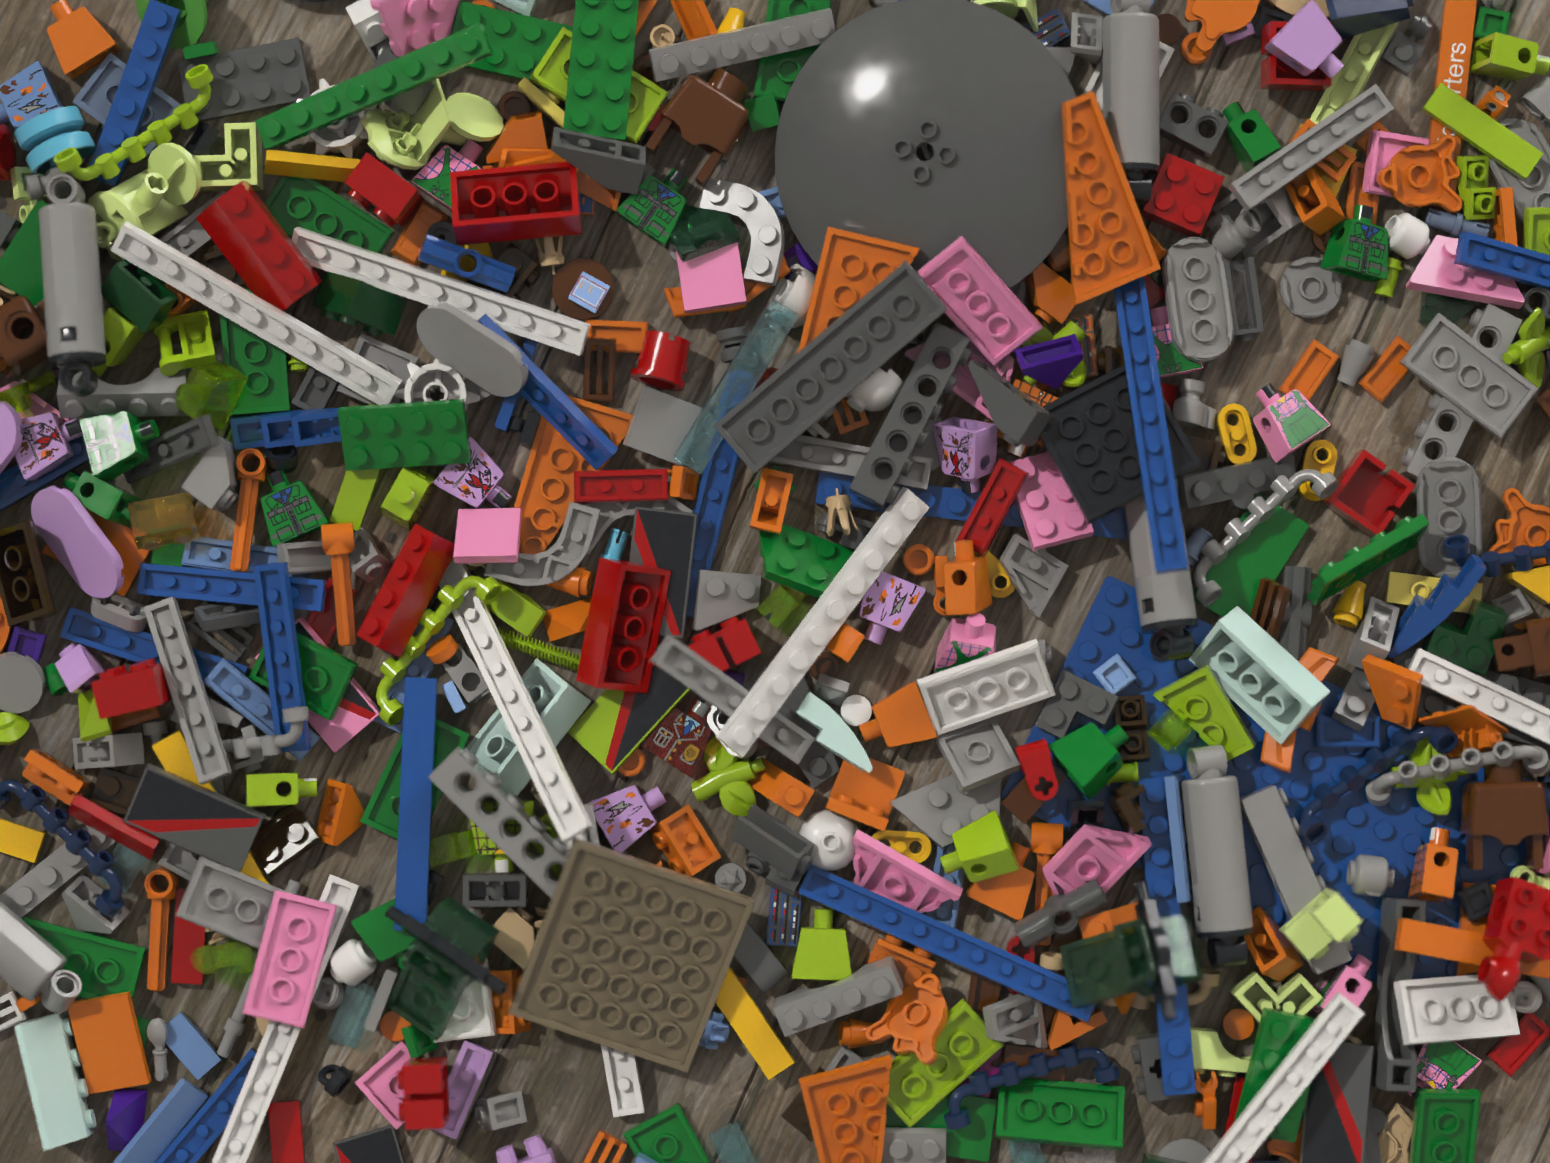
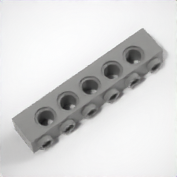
(1502, 329)
(492, 823)

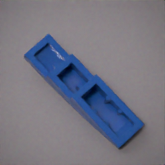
(286, 428)
(1426, 614)

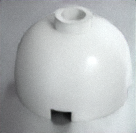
(795, 292)
(876, 391)
(832, 839)

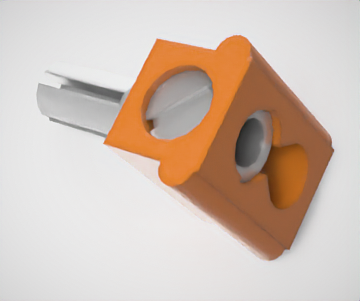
(1496, 100)

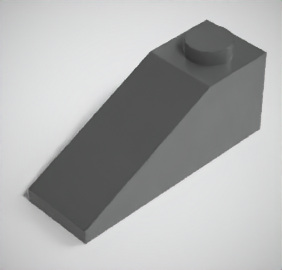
(607, 161)
(1009, 407)

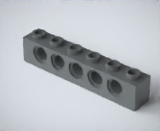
(940, 342)

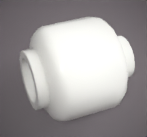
(1407, 235)
(352, 962)

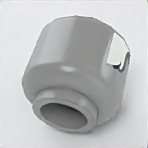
(1369, 875)

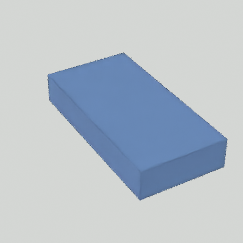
(191, 1046)

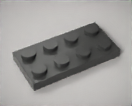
(250, 79)

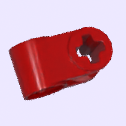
(1035, 764)

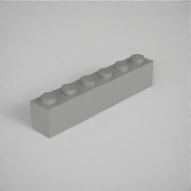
(1288, 862)

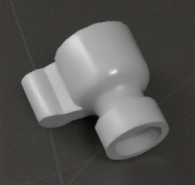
(37, 184)
(1232, 236)
(1189, 409)

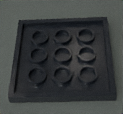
(1097, 448)

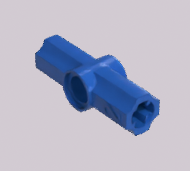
(447, 257)

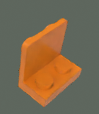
(865, 795)

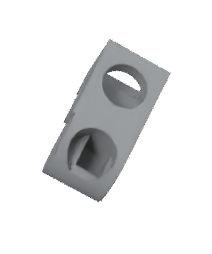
(466, 676)

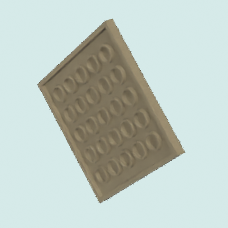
(631, 955)

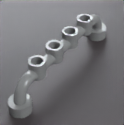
(1260, 511)
(244, 746)
(1534, 761)

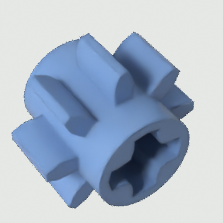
(715, 1032)

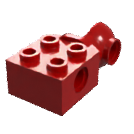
(1514, 933)

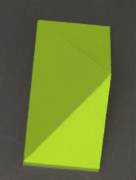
(89, 721)

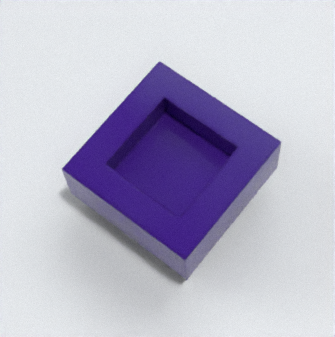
(28, 643)

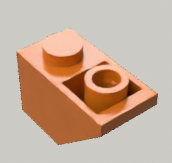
(519, 132)

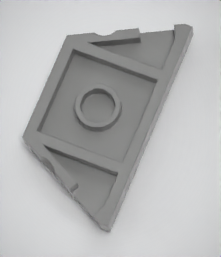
(944, 809)

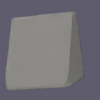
(1516, 609)

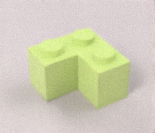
(240, 162)
(1319, 923)
(1292, 996)

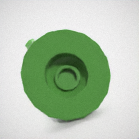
(191, 22)

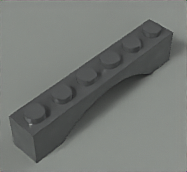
(1393, 1062)

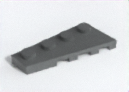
(817, 763)

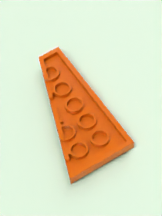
(1104, 222)
(846, 273)
(549, 475)
(849, 1111)

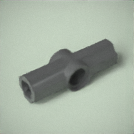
(1298, 610)
(1076, 906)

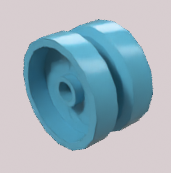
(52, 133)

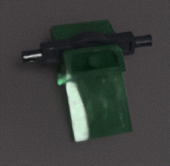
(1137, 956)
(441, 964)

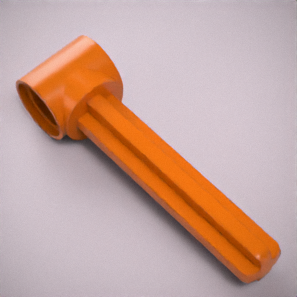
(246, 508)
(338, 543)
(1046, 842)
(159, 926)

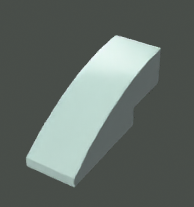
(833, 732)

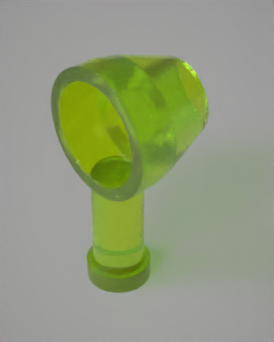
(20, 394)

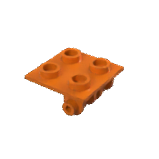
(1471, 727)

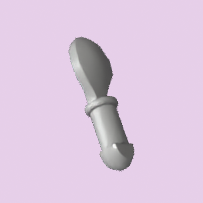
(158, 1034)

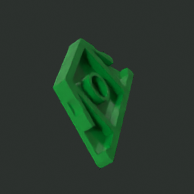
(801, 559)

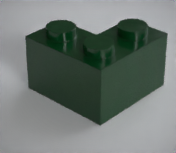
(138, 295)
(358, 302)
(1472, 643)

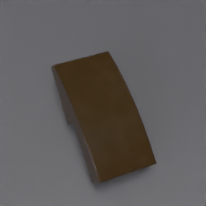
(1132, 718)

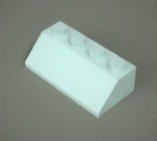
(1260, 674)
(558, 707)
(55, 1080)

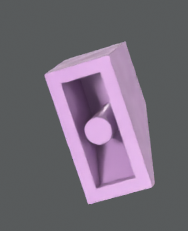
(78, 667)

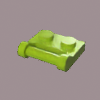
(195, 342)

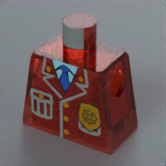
(681, 738)

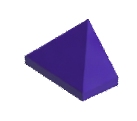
(1050, 360)
(125, 1117)

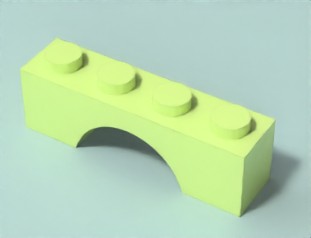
(1210, 1054)

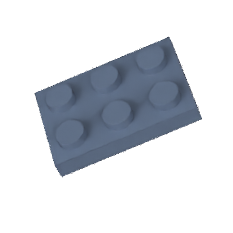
(100, 91)

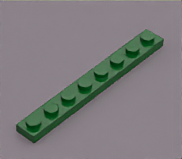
(374, 86)

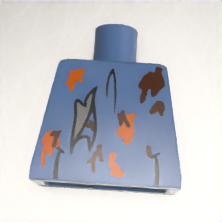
(27, 95)

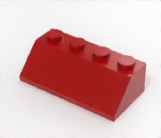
(515, 203)
(258, 247)
(406, 590)
(623, 625)

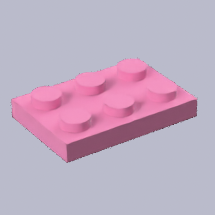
(1047, 505)

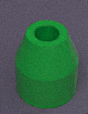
(54, 681)

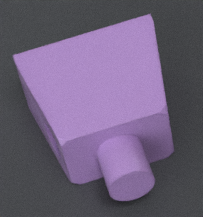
(1307, 42)

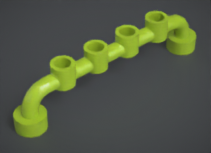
(158, 131)
(432, 622)

